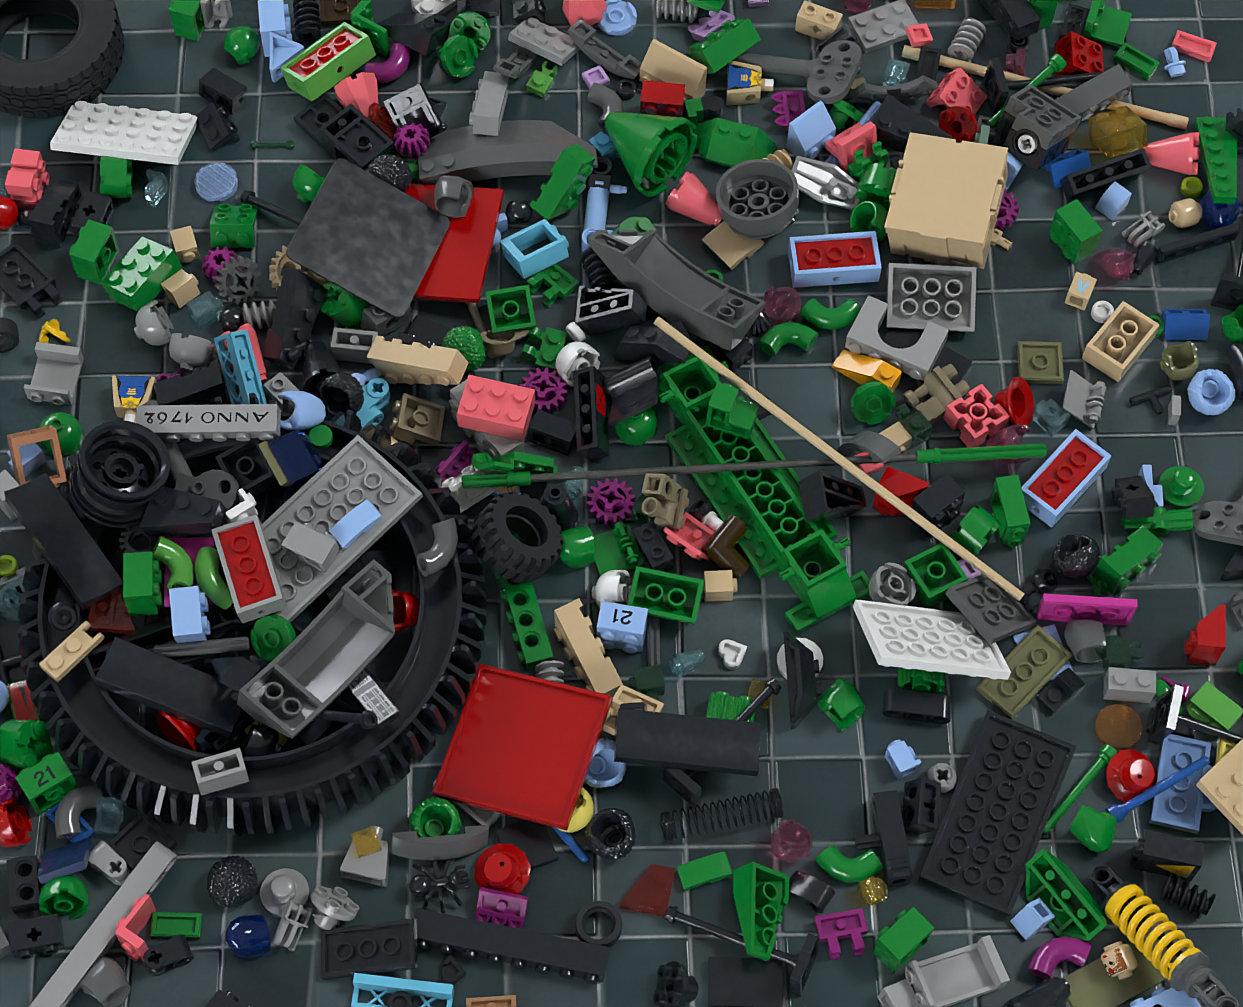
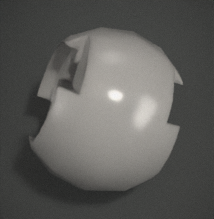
(946, 770)

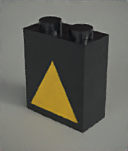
(1168, 854)

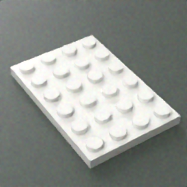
(125, 132)
(928, 640)

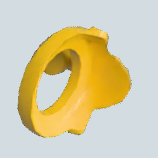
(52, 327)

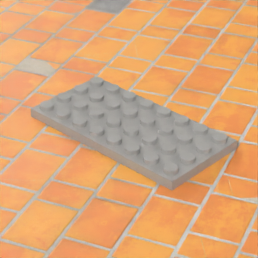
(325, 499)

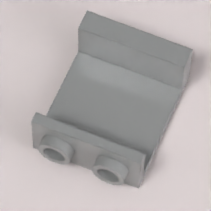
(55, 373)

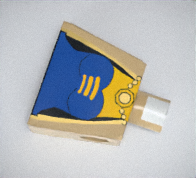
(745, 84)
(130, 393)

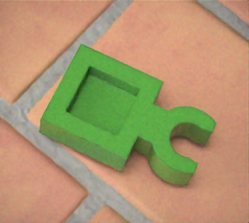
(542, 81)

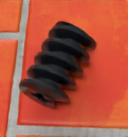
(306, 20)
(597, 271)
(1187, 897)

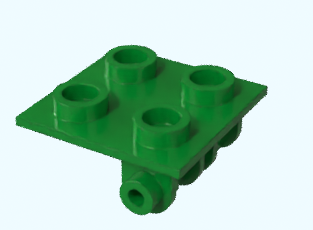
(616, 550)

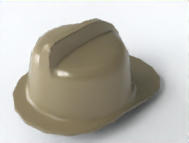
(501, 343)

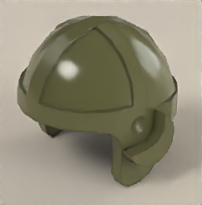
(1180, 361)

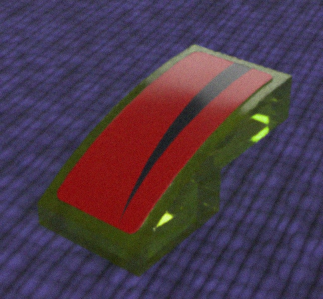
(21, 702)

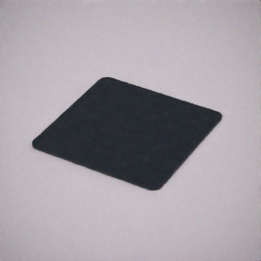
(368, 238)

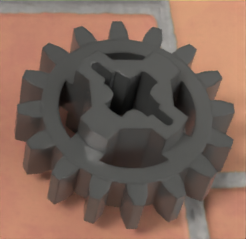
(228, 281)

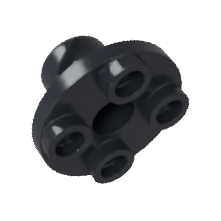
(674, 985)

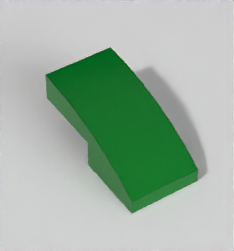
(704, 870)

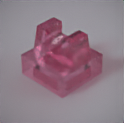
(1016, 62)

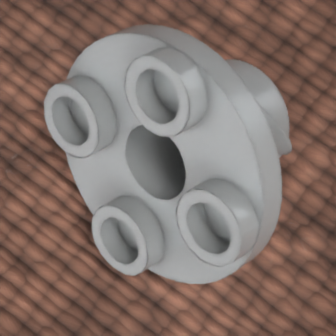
(284, 886)
(332, 906)

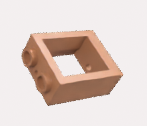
(34, 436)

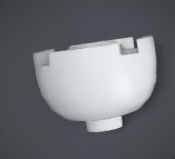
(575, 357)
(612, 588)

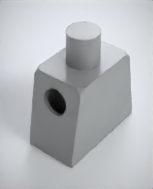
(368, 869)

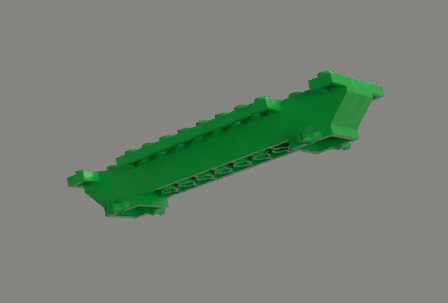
(762, 499)

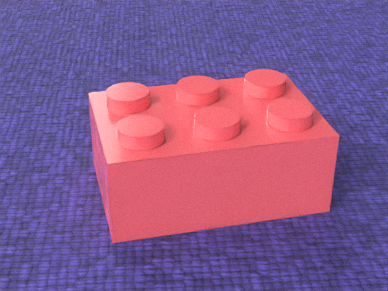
(496, 407)

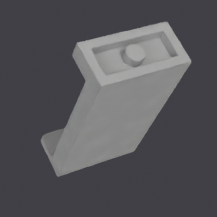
(957, 975)

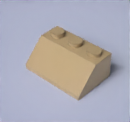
(671, 66)

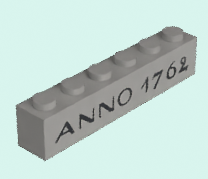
(212, 421)

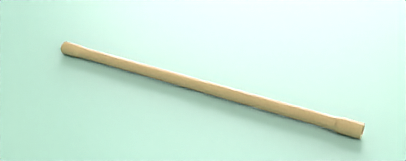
(1167, 118)

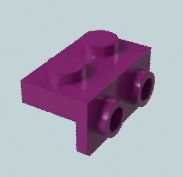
(459, 459)

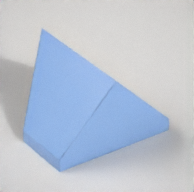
(281, 52)

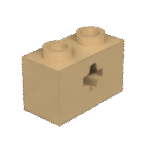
(817, 21)

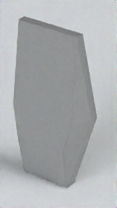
(825, 183)

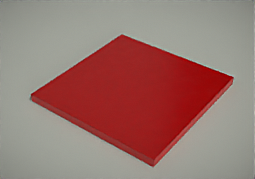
(465, 251)
(523, 746)

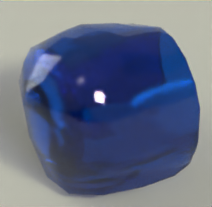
(1219, 214)
(248, 936)

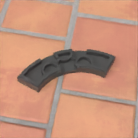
(870, 93)

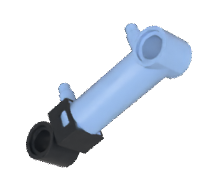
(597, 200)

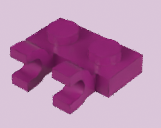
(840, 926)

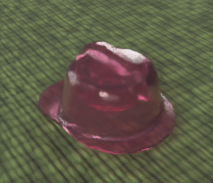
(1116, 262)

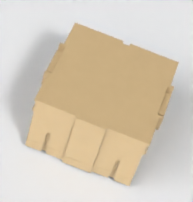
(946, 199)

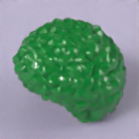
(468, 343)
(435, 818)

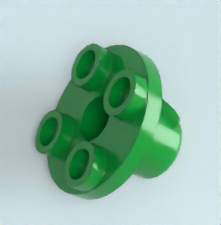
(472, 26)
(841, 112)
(1181, 487)

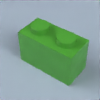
(1214, 708)

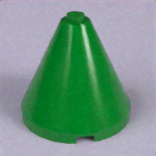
(651, 147)

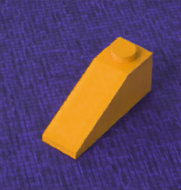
(867, 369)

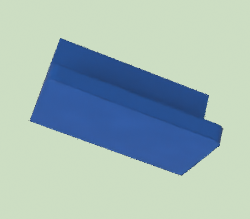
(1067, 164)
(1185, 324)

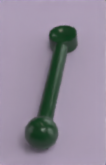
(289, 144)

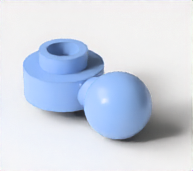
(366, 376)

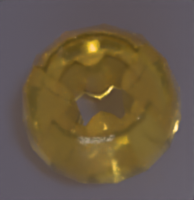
(872, 890)

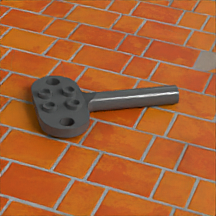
(828, 73)
(205, 485)
(1224, 521)

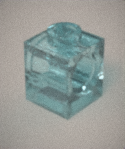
(896, 73)

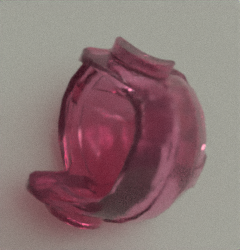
(782, 304)
(791, 841)

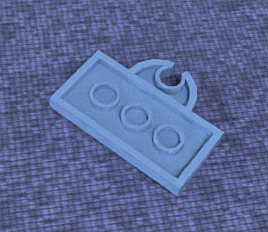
(1182, 803)

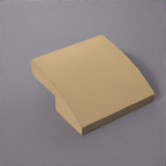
(730, 246)
(628, 695)

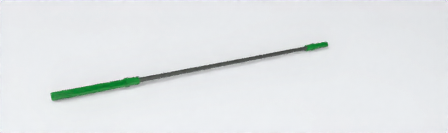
(933, 456)

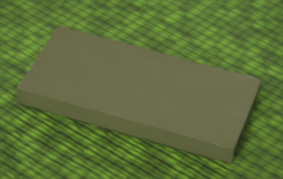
(1031, 668)
(1094, 988)

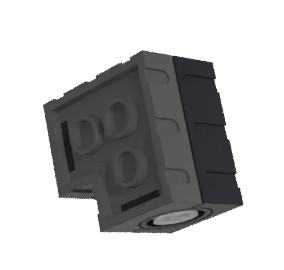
(1036, 127)

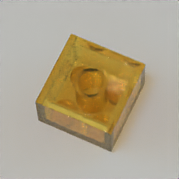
(1117, 131)

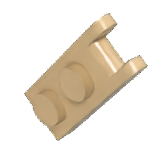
(70, 652)

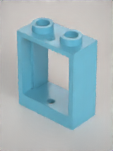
(540, 258)

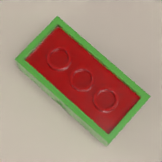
(328, 61)

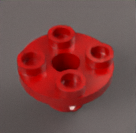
(959, 123)

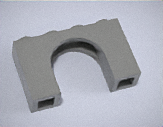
(914, 360)

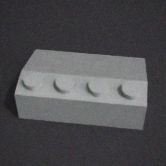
(930, 294)

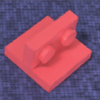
(850, 141)

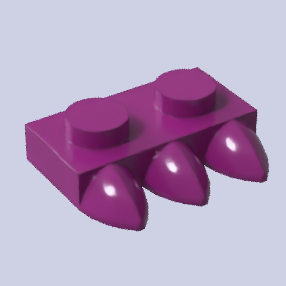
(791, 106)
(501, 907)

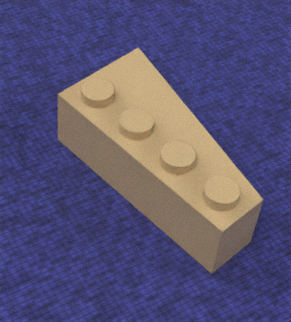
(417, 362)
(584, 649)

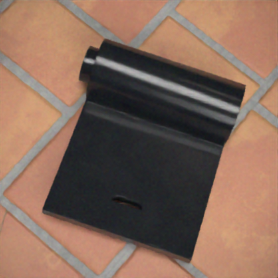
(633, 389)

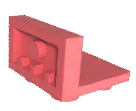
(957, 90)

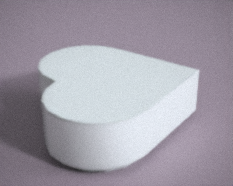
(731, 653)

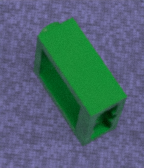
(1010, 510)

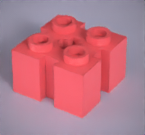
(26, 178)
(975, 416)

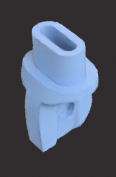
(1174, 66)

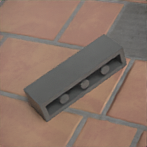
(1097, 92)

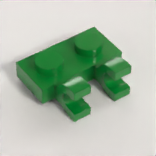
(878, 156)
(558, 281)
(551, 344)

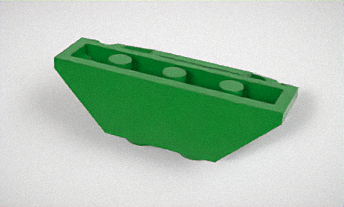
(731, 142)
(1073, 906)

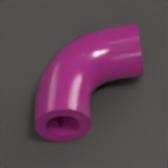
(393, 67)
(1057, 951)

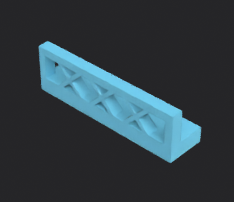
(245, 367)
(391, 985)

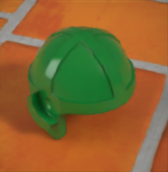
(242, 43)
(1233, 325)

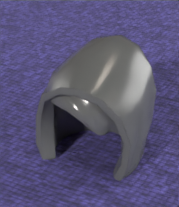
(453, 196)
(1085, 639)
(106, 983)

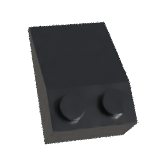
(418, 31)

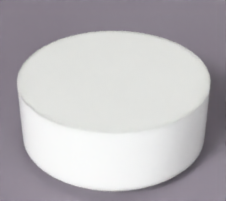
(1102, 311)
(575, 332)

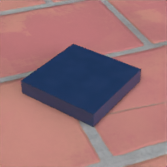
(64, 860)

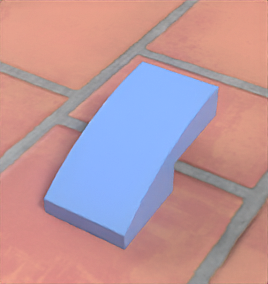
(1146, 473)
(356, 522)

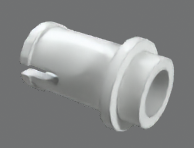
(711, 521)

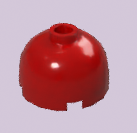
(14, 824)

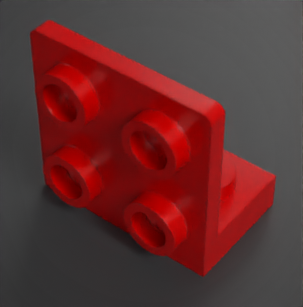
(1079, 54)

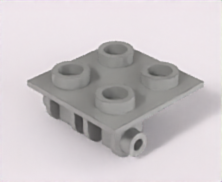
(1084, 399)

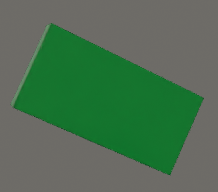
(1136, 61)
(171, 924)

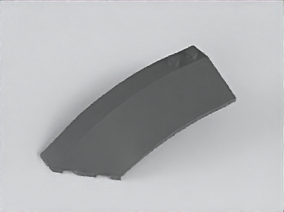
(518, 150)
(677, 286)
(325, 655)

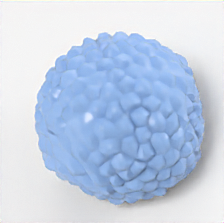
(1211, 392)
(603, 769)

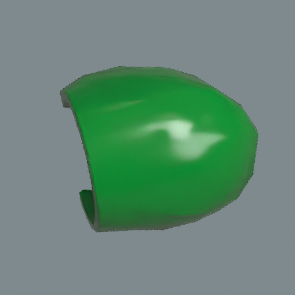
(869, 217)
(578, 547)
(842, 703)
(1094, 828)

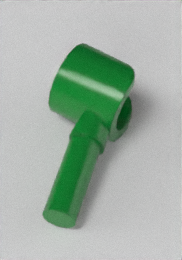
(1098, 585)

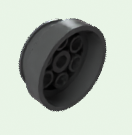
(757, 198)

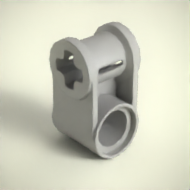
(107, 861)

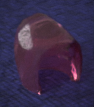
(1009, 436)

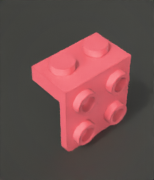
(692, 536)
(130, 927)

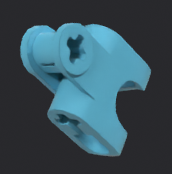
(373, 402)

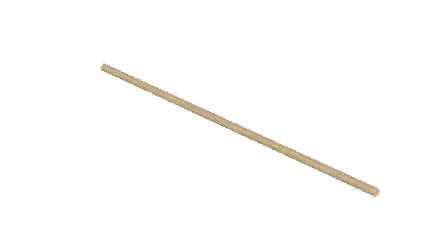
(838, 458)

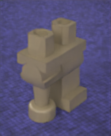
(941, 391)
(671, 502)

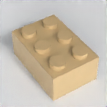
(1120, 341)

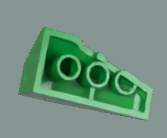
(759, 902)

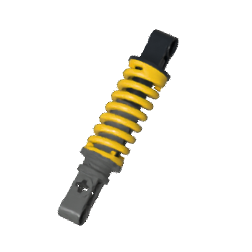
(1159, 939)

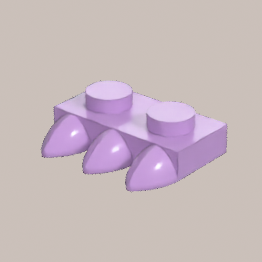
(709, 24)

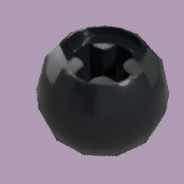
(518, 211)
(231, 319)

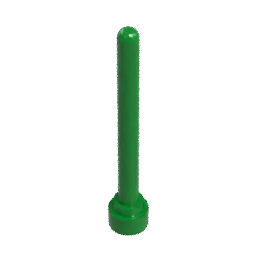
(1055, 64)
(1104, 756)

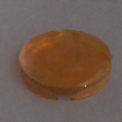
(1118, 726)

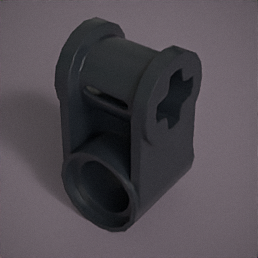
(170, 954)

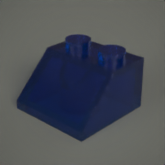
(296, 456)

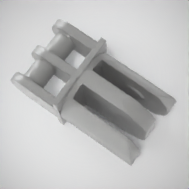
(1143, 229)
(290, 930)

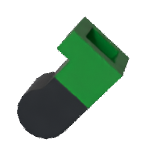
(703, 108)

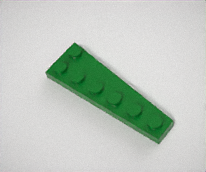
(1219, 158)

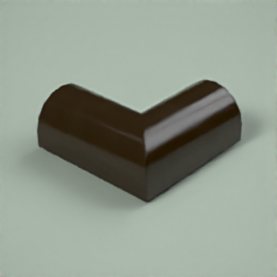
(721, 546)

